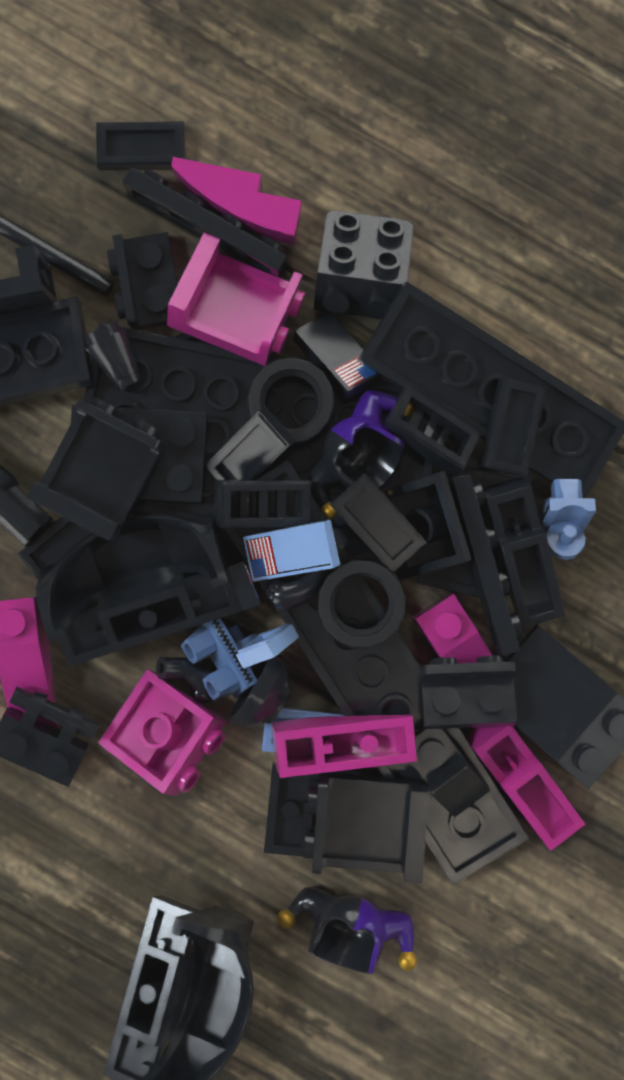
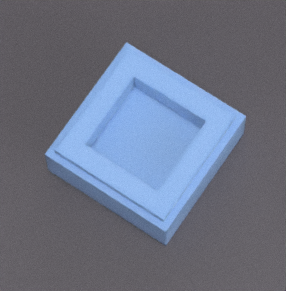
(267, 645)

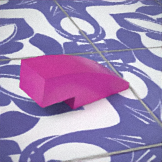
(241, 197)
(526, 783)

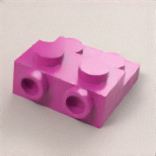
(163, 734)

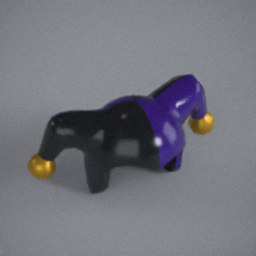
(358, 447)
(351, 929)

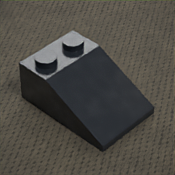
(566, 707)

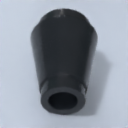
(113, 354)

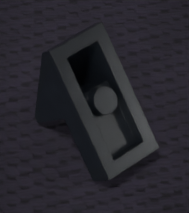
(447, 771)

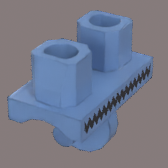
(566, 518)
(222, 646)

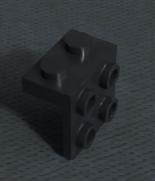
(362, 263)

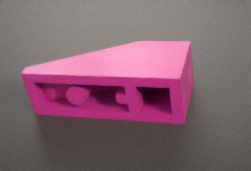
(451, 631)
(24, 652)
(342, 743)

